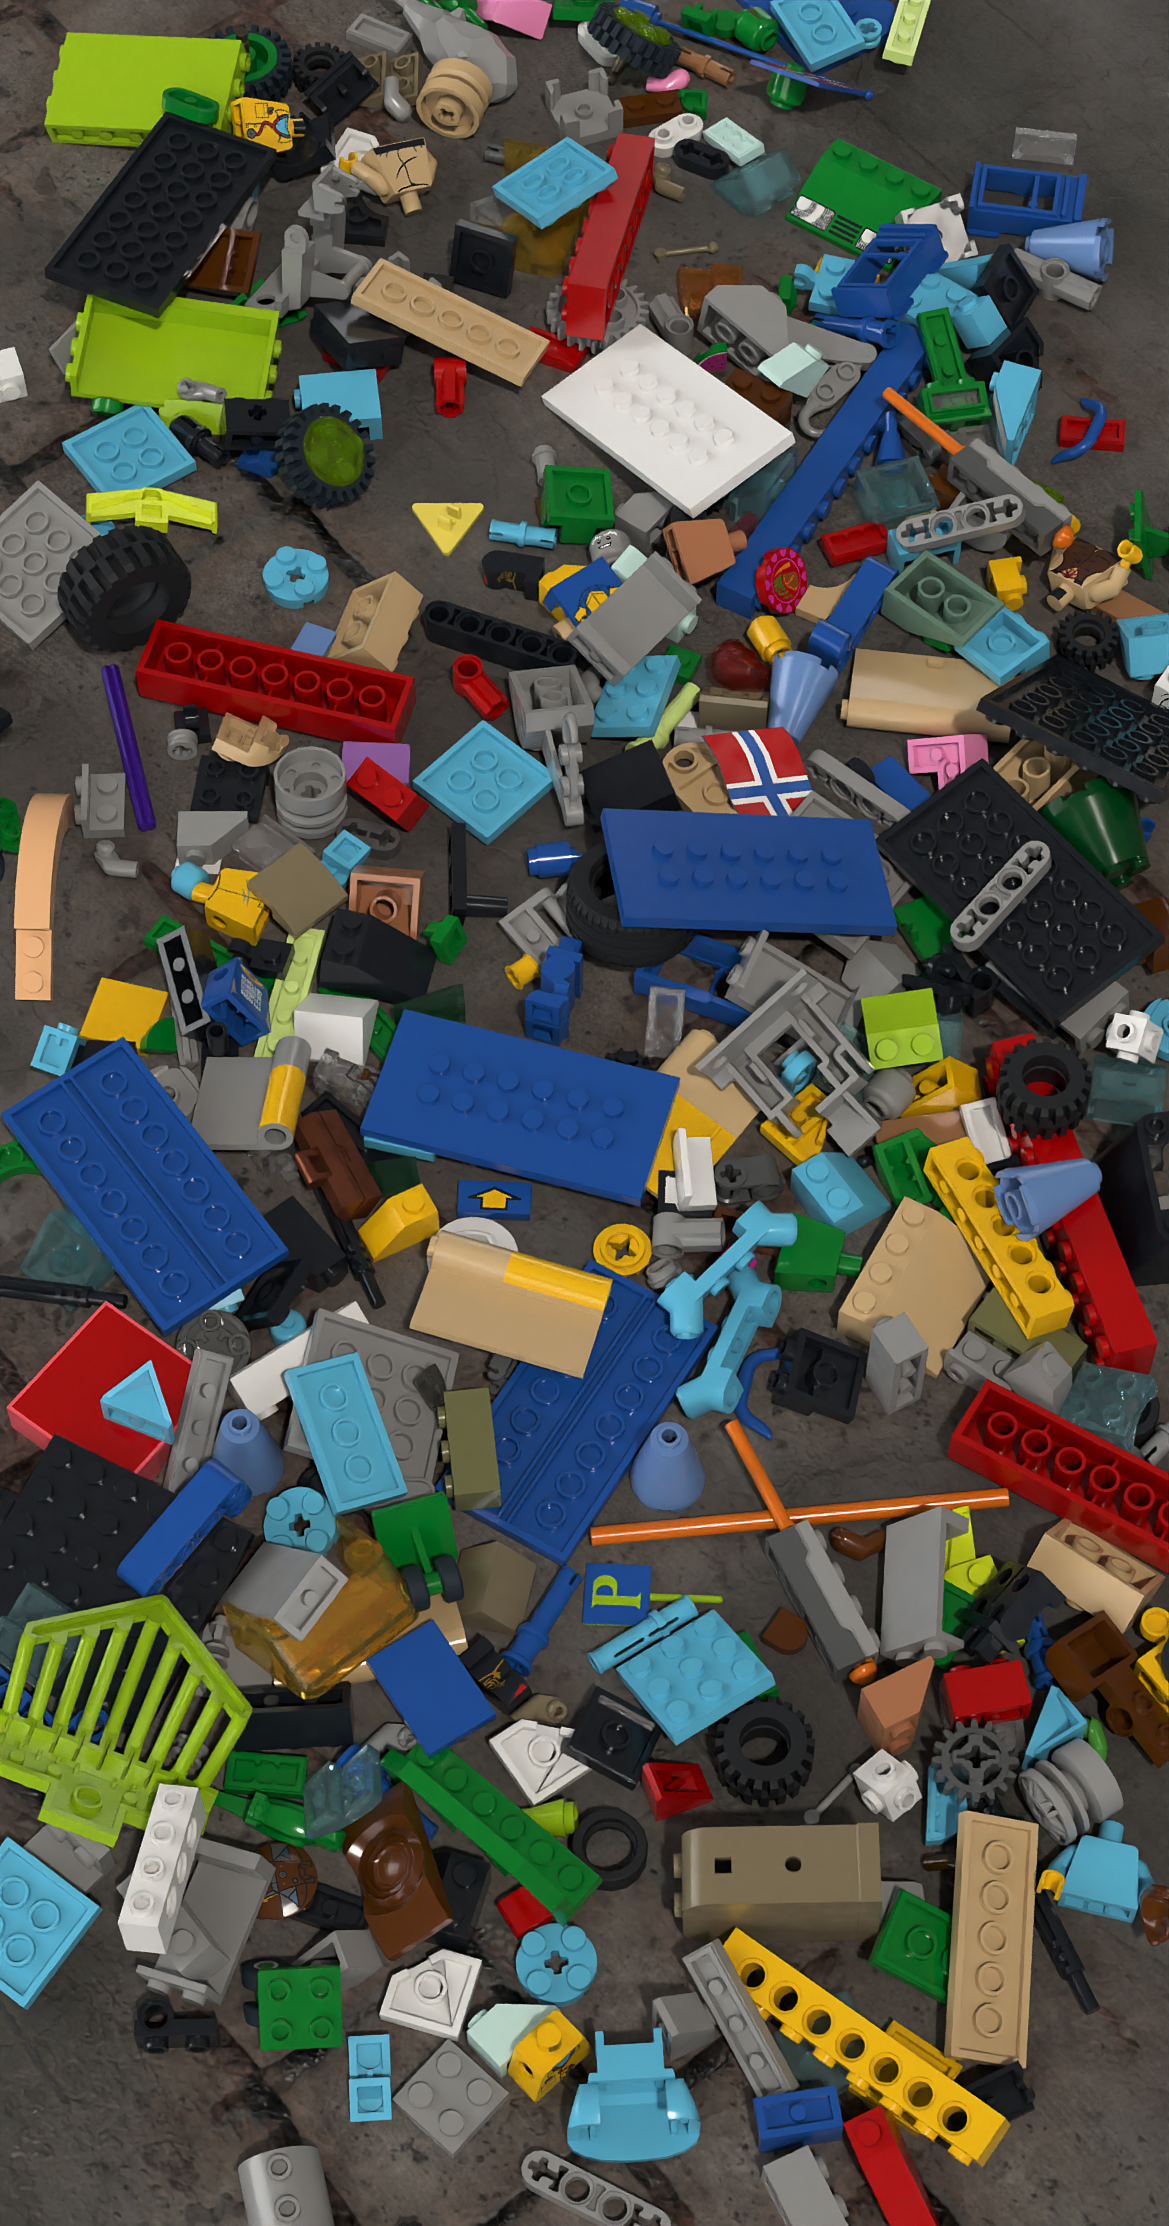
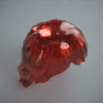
(738, 667)

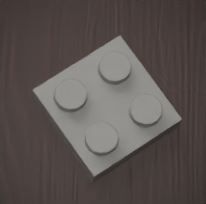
(450, 2098)

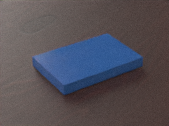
(431, 1689)

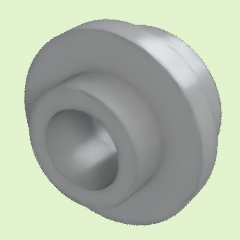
(662, 1272)

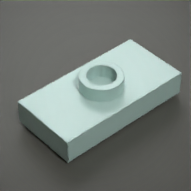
(734, 141)

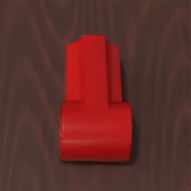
(450, 379)
(478, 688)

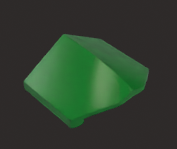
(901, 1167)

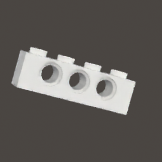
(162, 1869)

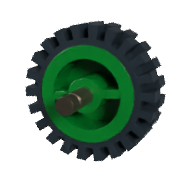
(270, 62)

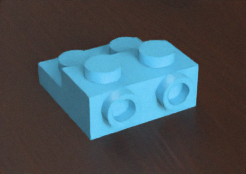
(1006, 647)

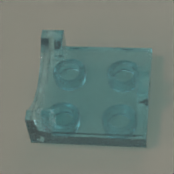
(1109, 1402)

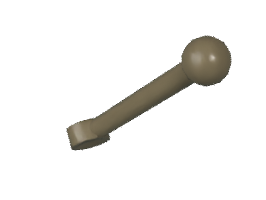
(661, 253)

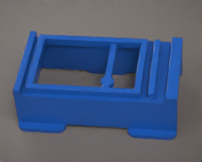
(992, 219)
(861, 297)
(697, 1000)

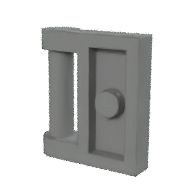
(528, 928)

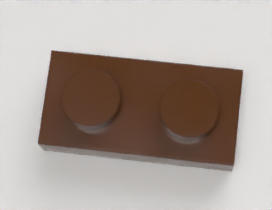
(650, 108)

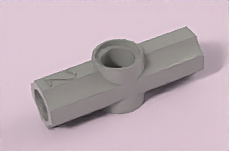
(1057, 282)

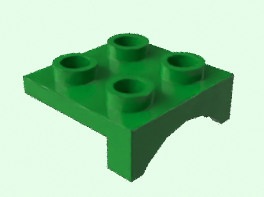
(923, 927)

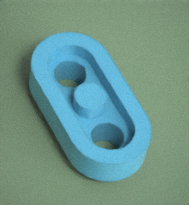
(798, 1070)

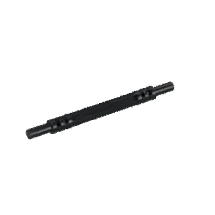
(353, 1247)
(58, 1293)
(1052, 1929)

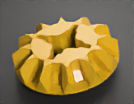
(616, 1238)

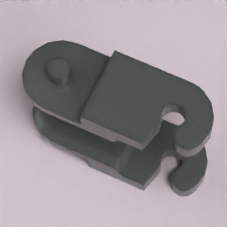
(502, 1370)

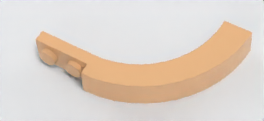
(38, 859)

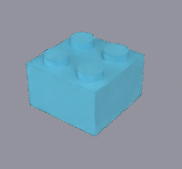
(933, 294)

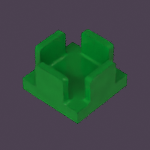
(577, 501)

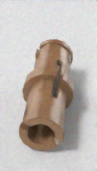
(706, 67)

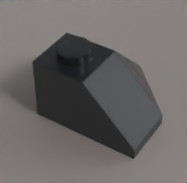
(1016, 344)

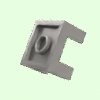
(584, 114)
(949, 224)

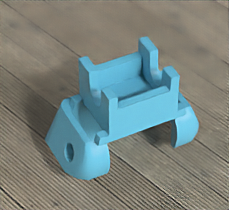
(629, 2109)

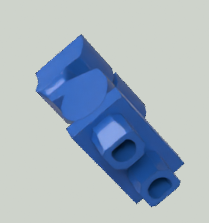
(561, 981)

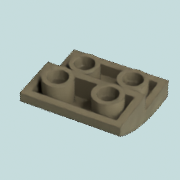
(406, 68)
(298, 890)

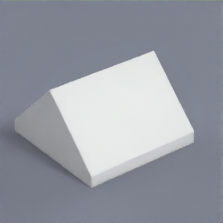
(336, 1024)

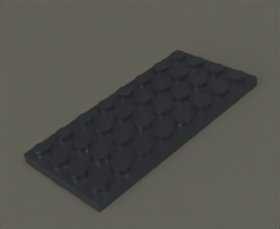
(161, 214)
(1065, 935)

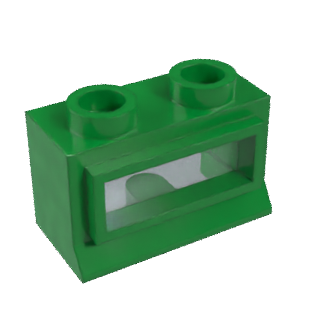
(955, 403)

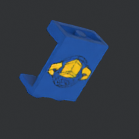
(583, 591)

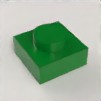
(689, 661)

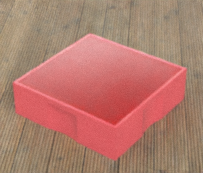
(93, 1361)

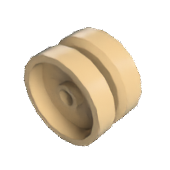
(454, 98)

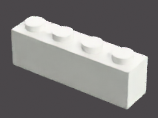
(263, 1381)

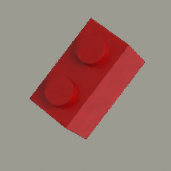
(388, 794)
(986, 1693)

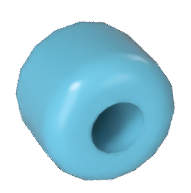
(187, 877)
(289, 1328)

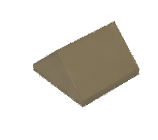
(733, 709)
(495, 1587)

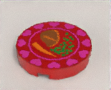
(781, 580)

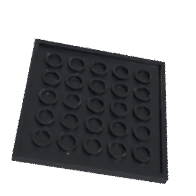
(1088, 722)
(74, 1532)

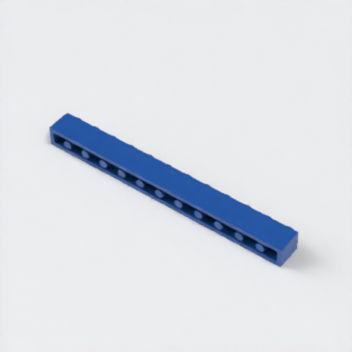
(825, 469)

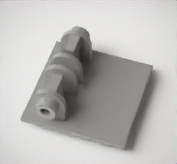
(237, 1666)

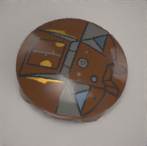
(292, 1883)

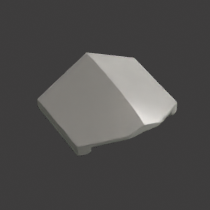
(879, 969)

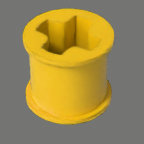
(522, 971)

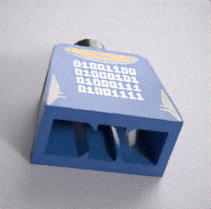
(238, 1001)

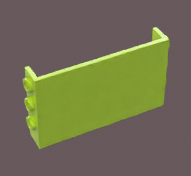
(114, 84)
(144, 357)

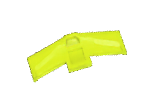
(152, 508)
(962, 1566)

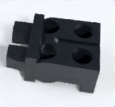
(1006, 1611)

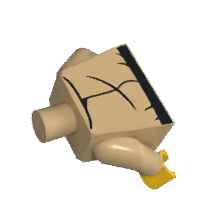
(395, 172)

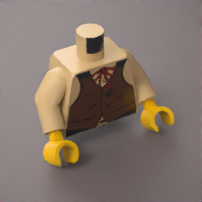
(1088, 573)

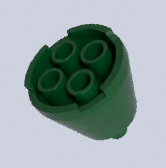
(1104, 828)

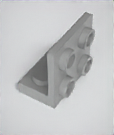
(72, 1856)

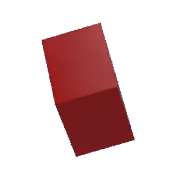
(674, 1788)

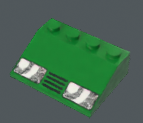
(854, 195)

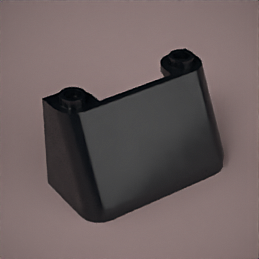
(1132, 1198)

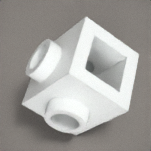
(1134, 1037)
(887, 1785)

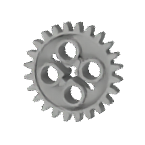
(627, 314)

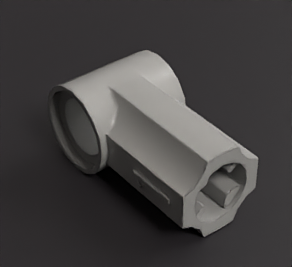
(672, 323)
(676, 1235)

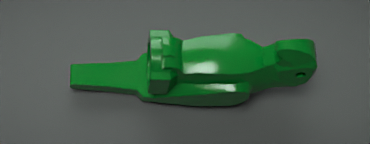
(277, 1820)

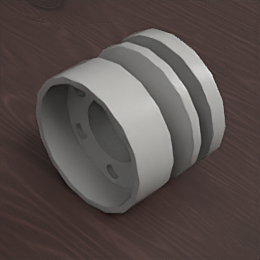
(310, 792)
(1070, 1791)

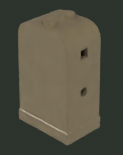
(780, 1882)

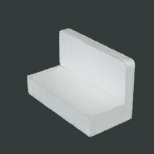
(693, 1172)

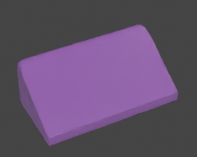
(392, 757)

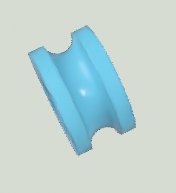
(870, 31)

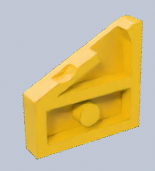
(810, 1122)

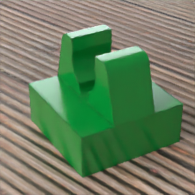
(699, 20)
(446, 938)

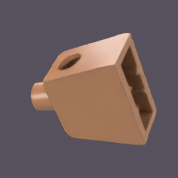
(702, 548)

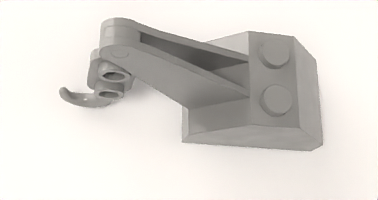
(758, 327)
(550, 711)

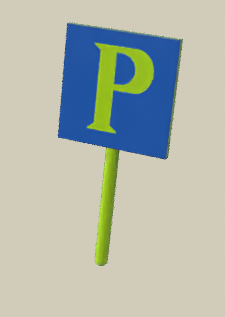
(622, 1595)

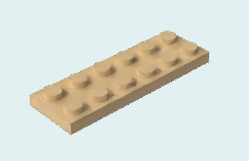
(450, 322)
(991, 1940)

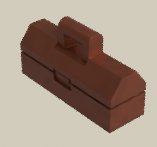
(334, 1164)

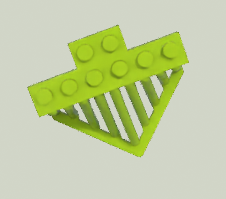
(90, 1784)

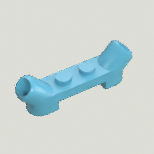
(755, 1229)
(719, 1386)

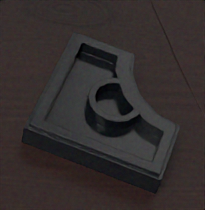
(363, 224)

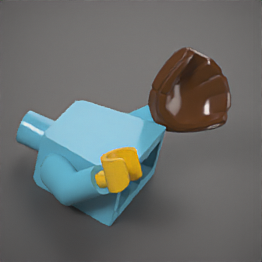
(1109, 1881)

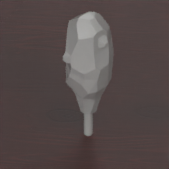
(451, 36)

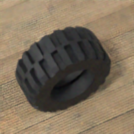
(123, 587)

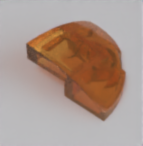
(696, 283)

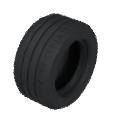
(601, 926)

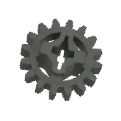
(989, 1760)

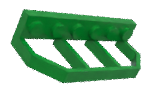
(498, 1827)

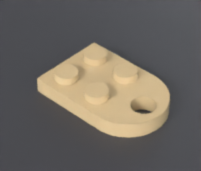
(701, 784)

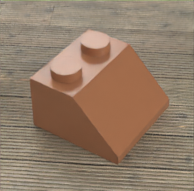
(389, 895)
(894, 1705)

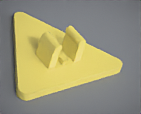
(447, 522)

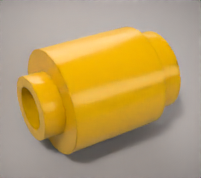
(768, 638)

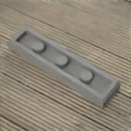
(198, 1418)
(740, 2020)

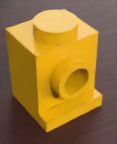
(1005, 581)

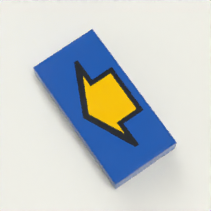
(494, 1200)

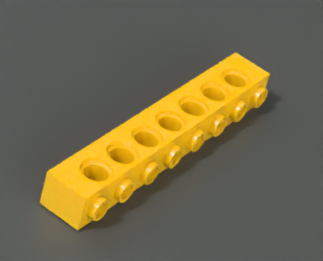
(984, 2124)

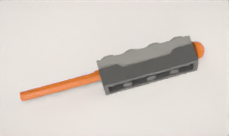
(985, 475)
(813, 1582)

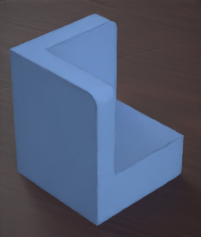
(314, 640)

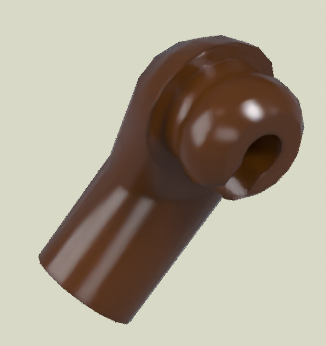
(857, 1546)

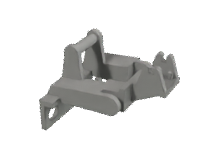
(307, 261)
(743, 1061)

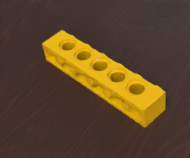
(1013, 1265)

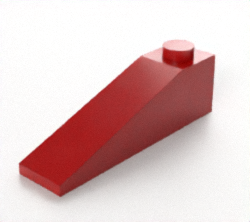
(890, 2168)

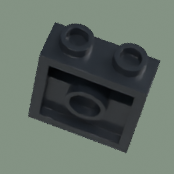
(819, 1376)

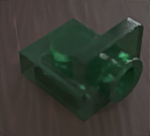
(395, 1175)

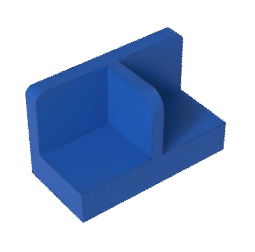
(798, 2119)

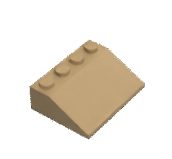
(919, 1270)

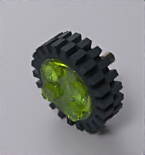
(633, 41)
(325, 456)

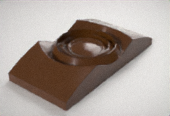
(228, 264)
(397, 1873)

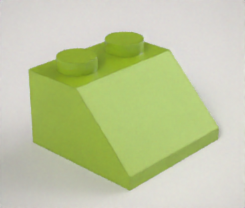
(902, 1028)

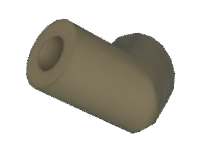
(664, 185)
(541, 1708)

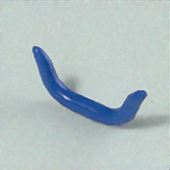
(1091, 435)
(746, 1377)

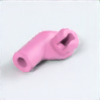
(676, 80)

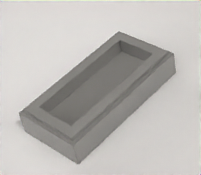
(379, 36)

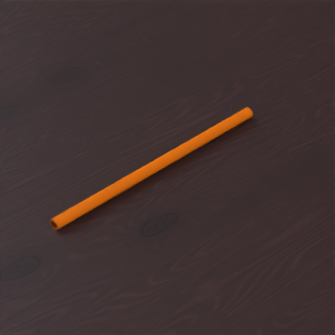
(815, 1514)

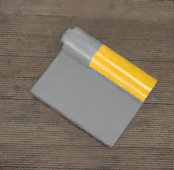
(253, 1099)

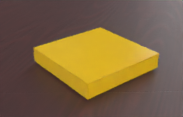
(123, 1011)
(922, 2096)

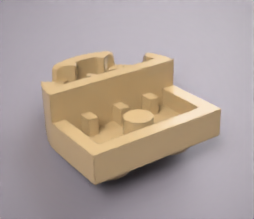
(249, 743)

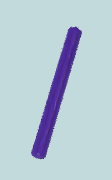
(128, 748)

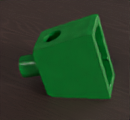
(815, 1258)

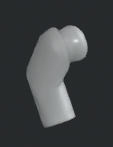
(200, 390)

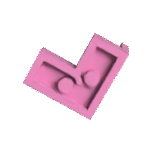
(520, 15)
(946, 755)

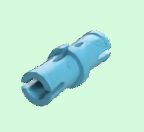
(523, 534)

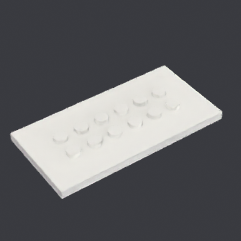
(668, 420)

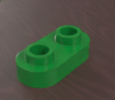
(190, 105)

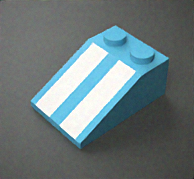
(1013, 407)

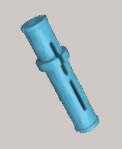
(641, 1635)

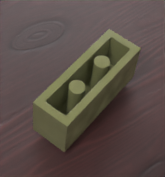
(998, 1327)
(470, 1449)

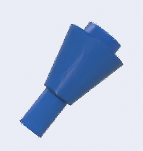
(890, 445)

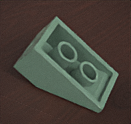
(938, 602)

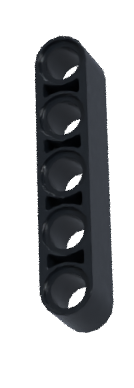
(494, 638)

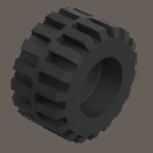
(1046, 1064)
(760, 1781)

